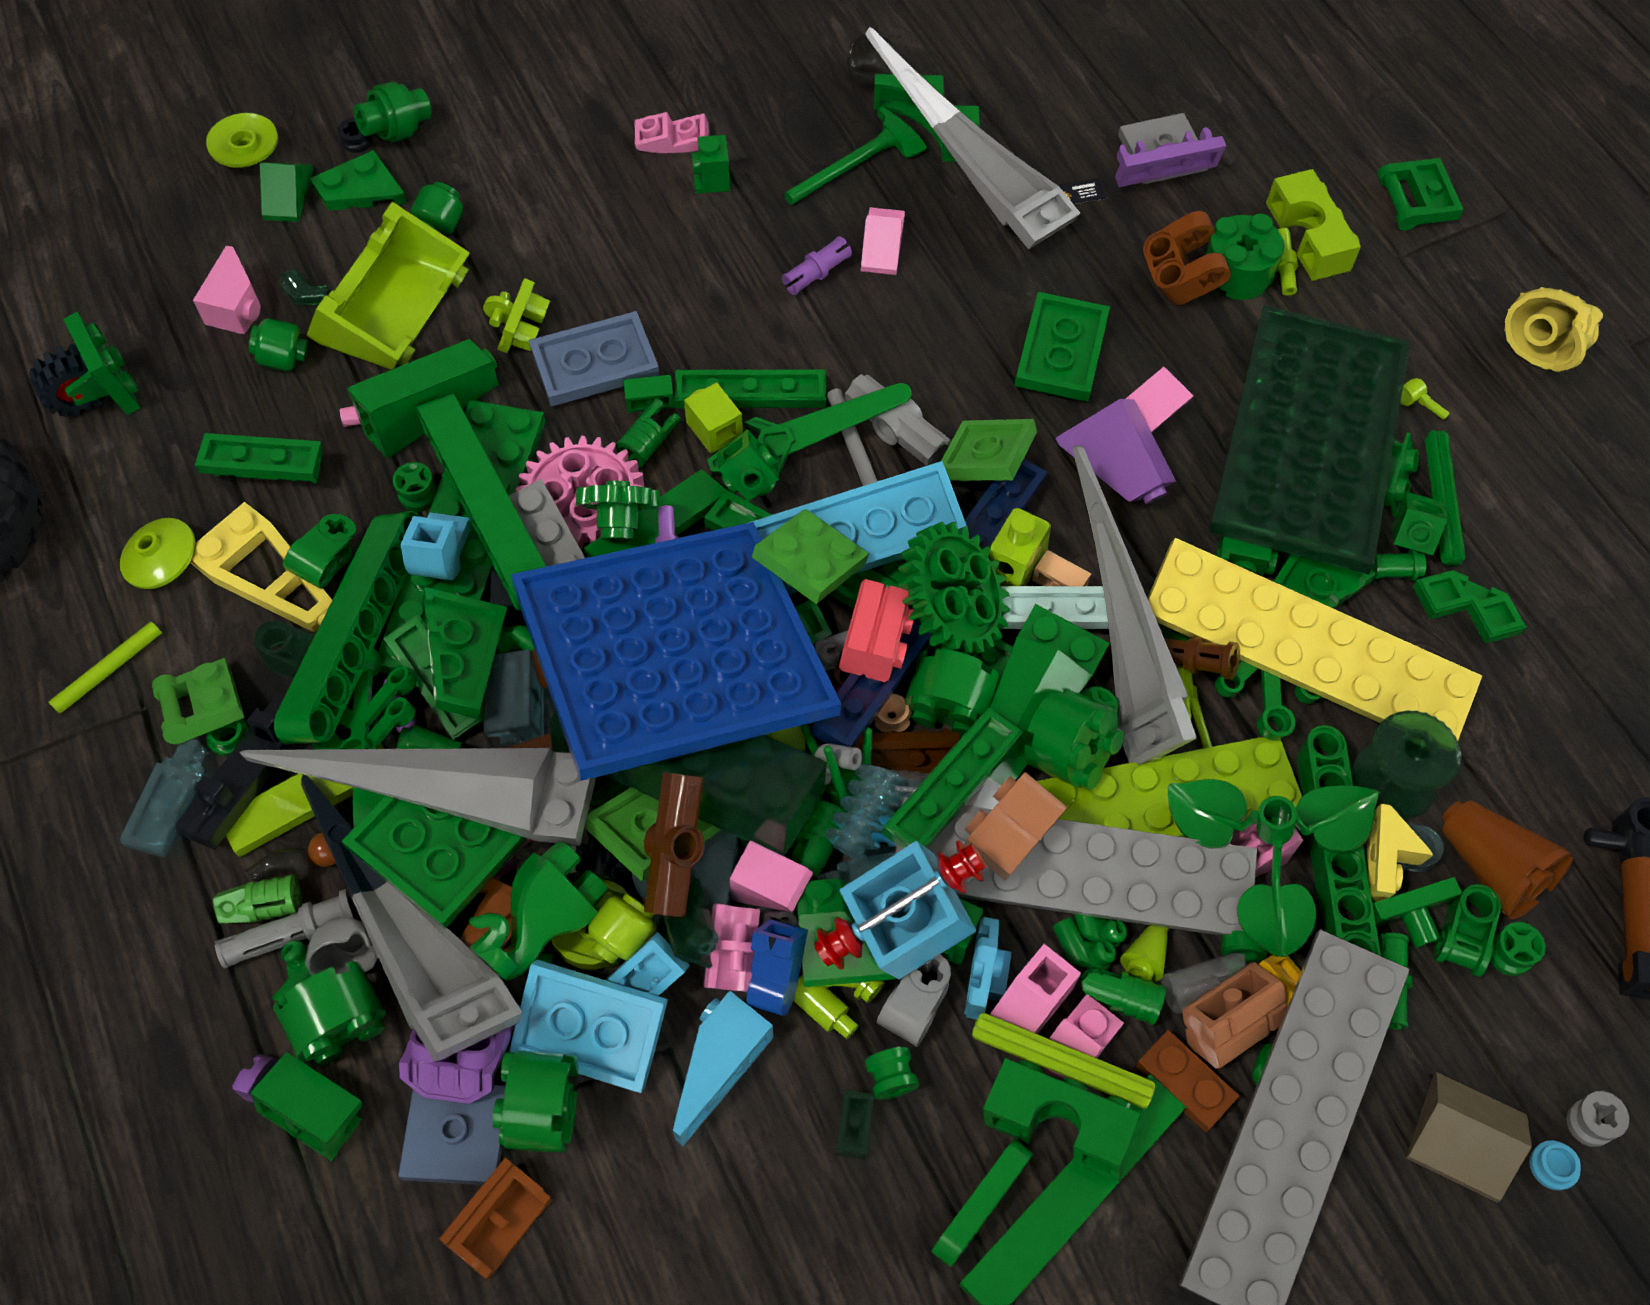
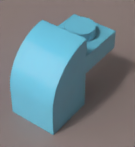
(434, 545)

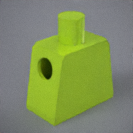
(1022, 545)

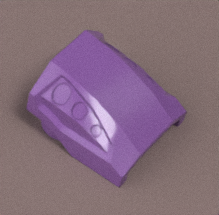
(458, 1077)

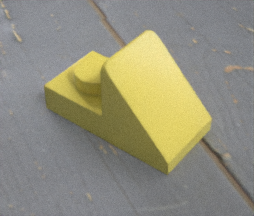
(1387, 844)

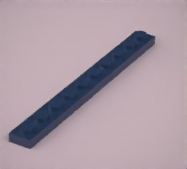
(864, 697)

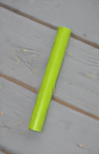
(105, 667)

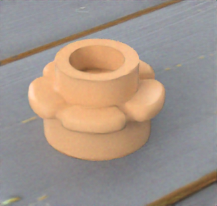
(900, 722)

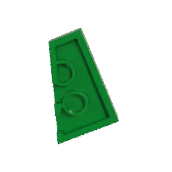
(1322, 581)

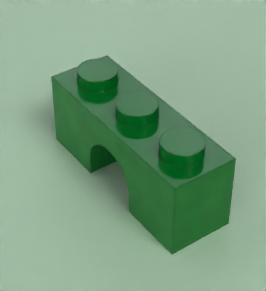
(1027, 1096)

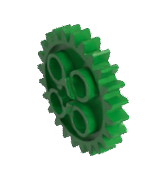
(954, 616)

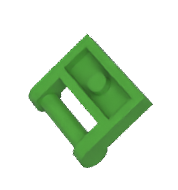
(211, 696)

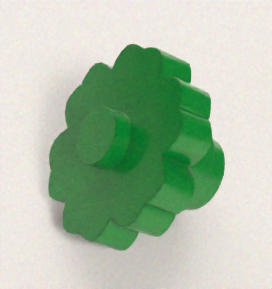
(617, 507)

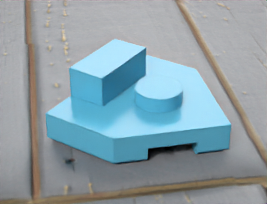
(988, 969)

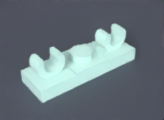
(1076, 604)

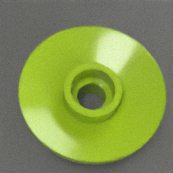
(242, 140)
(157, 553)

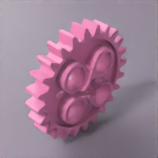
(595, 468)

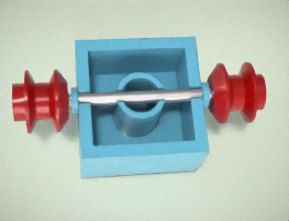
(905, 909)

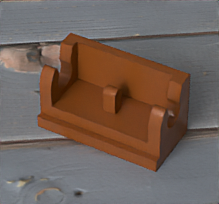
(496, 1219)

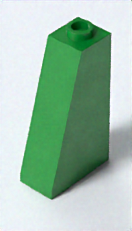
(389, 399)

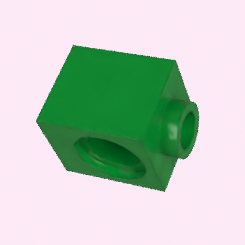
(1419, 523)

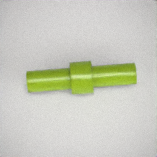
(1287, 265)

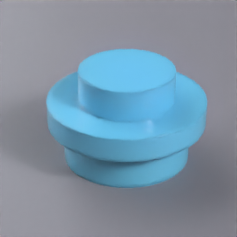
(1555, 1165)

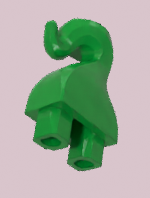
(541, 909)

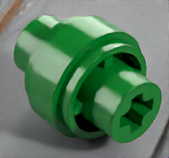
(392, 111)

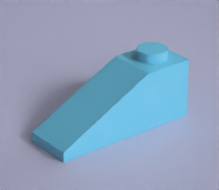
(723, 1051)

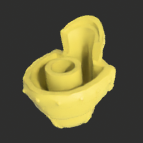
(1552, 328)

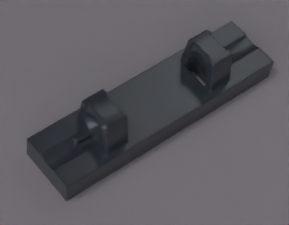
(234, 785)

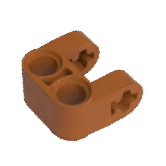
(1170, 266)

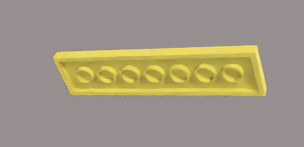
(1307, 640)

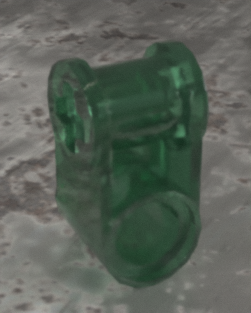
(287, 658)

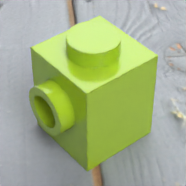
(713, 417)

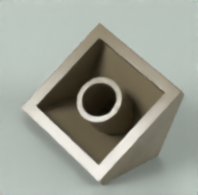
(1470, 1138)

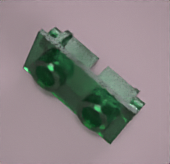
(693, 934)

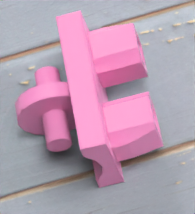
(732, 955)

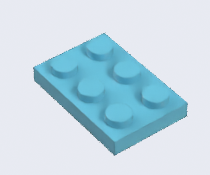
(598, 1020)

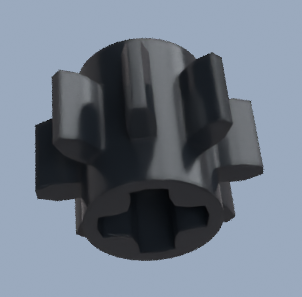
(598, 860)

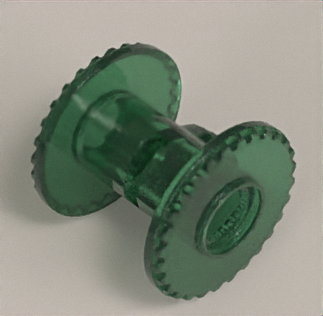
(1408, 761)

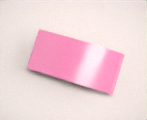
(663, 135)

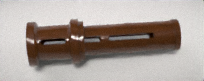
(1197, 652)

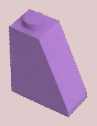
(1122, 451)

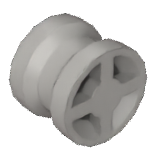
(1586, 1123)

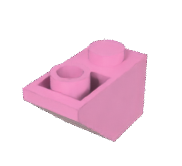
(1037, 991)

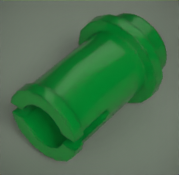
(1400, 565)

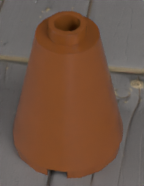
(1505, 855)

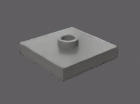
(1156, 133)

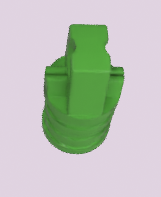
(259, 900)

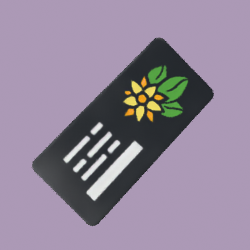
(1084, 191)

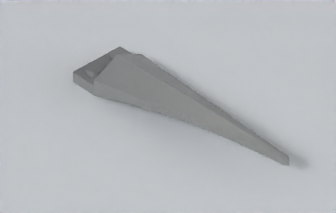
(1144, 672)
(505, 788)

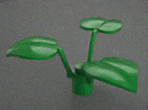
(1277, 915)

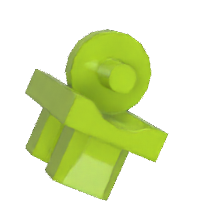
(502, 310)

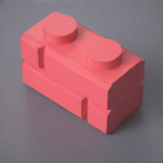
(875, 632)

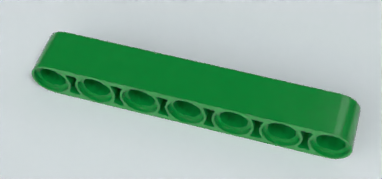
(479, 490)
(346, 635)
(1331, 889)

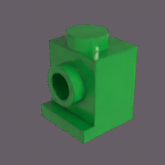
(711, 165)
(1247, 555)

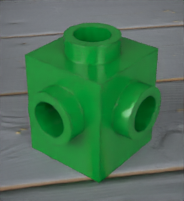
(748, 466)

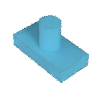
(650, 968)

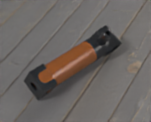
(1634, 849)

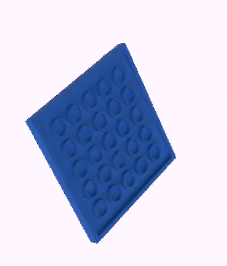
(671, 650)

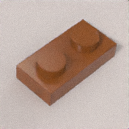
(1188, 1080)

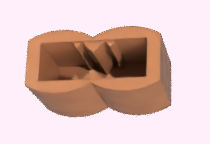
(1014, 824)

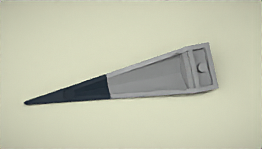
(435, 977)

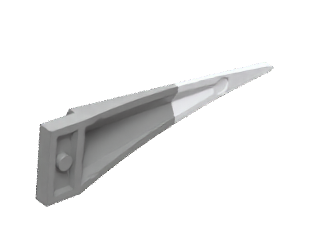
(1008, 185)

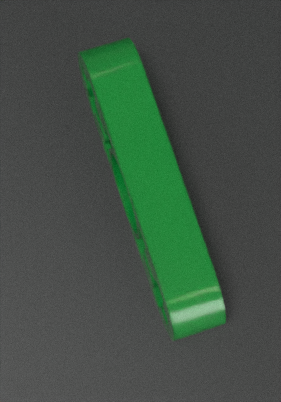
(982, 1203)

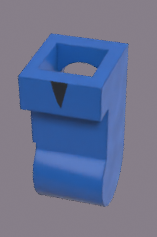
(775, 966)

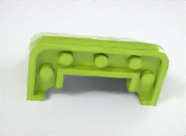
(389, 291)

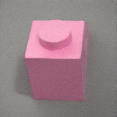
(227, 295)

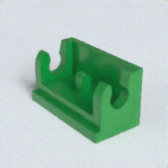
(307, 1105)

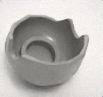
(338, 943)

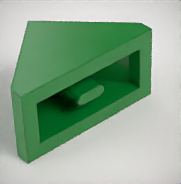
(284, 190)

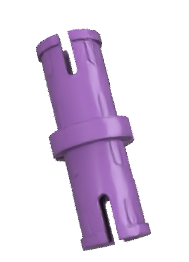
(816, 265)

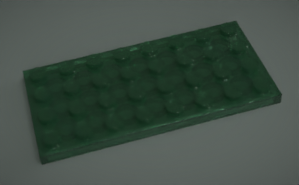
(1313, 440)

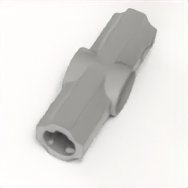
(903, 425)

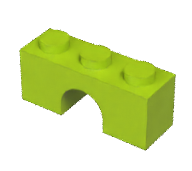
(1328, 243)

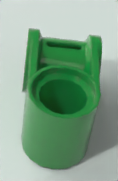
(322, 550)
(1469, 938)

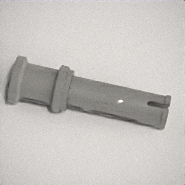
(281, 931)

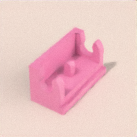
(1160, 398)

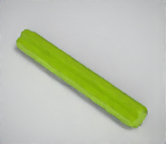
(1064, 1060)

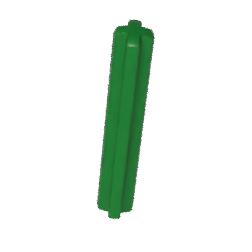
(1444, 489)

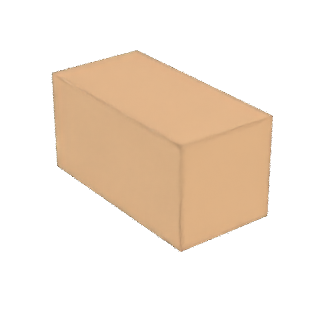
(1057, 571)

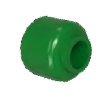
(438, 207)
(277, 344)

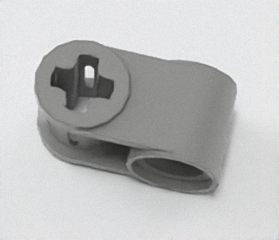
(914, 1004)

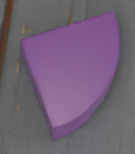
(248, 1079)

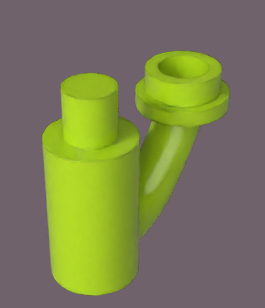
(829, 1009)

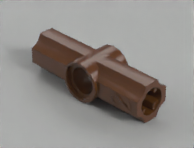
(673, 844)

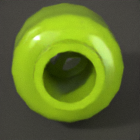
(621, 928)

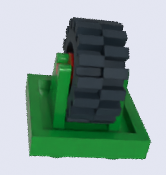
(83, 373)

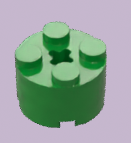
(1251, 251)
(950, 690)
(1073, 738)
(330, 1012)
(537, 1101)

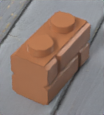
(1235, 1015)

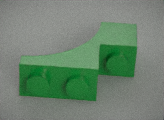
(893, 97)

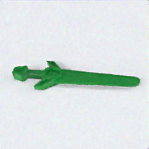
(816, 426)

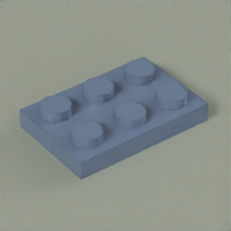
(593, 358)

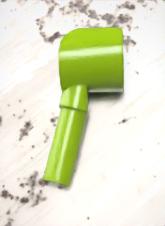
(1416, 390)

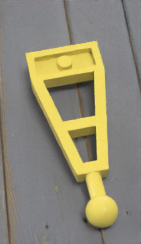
(232, 542)

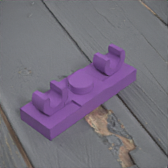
(1169, 158)

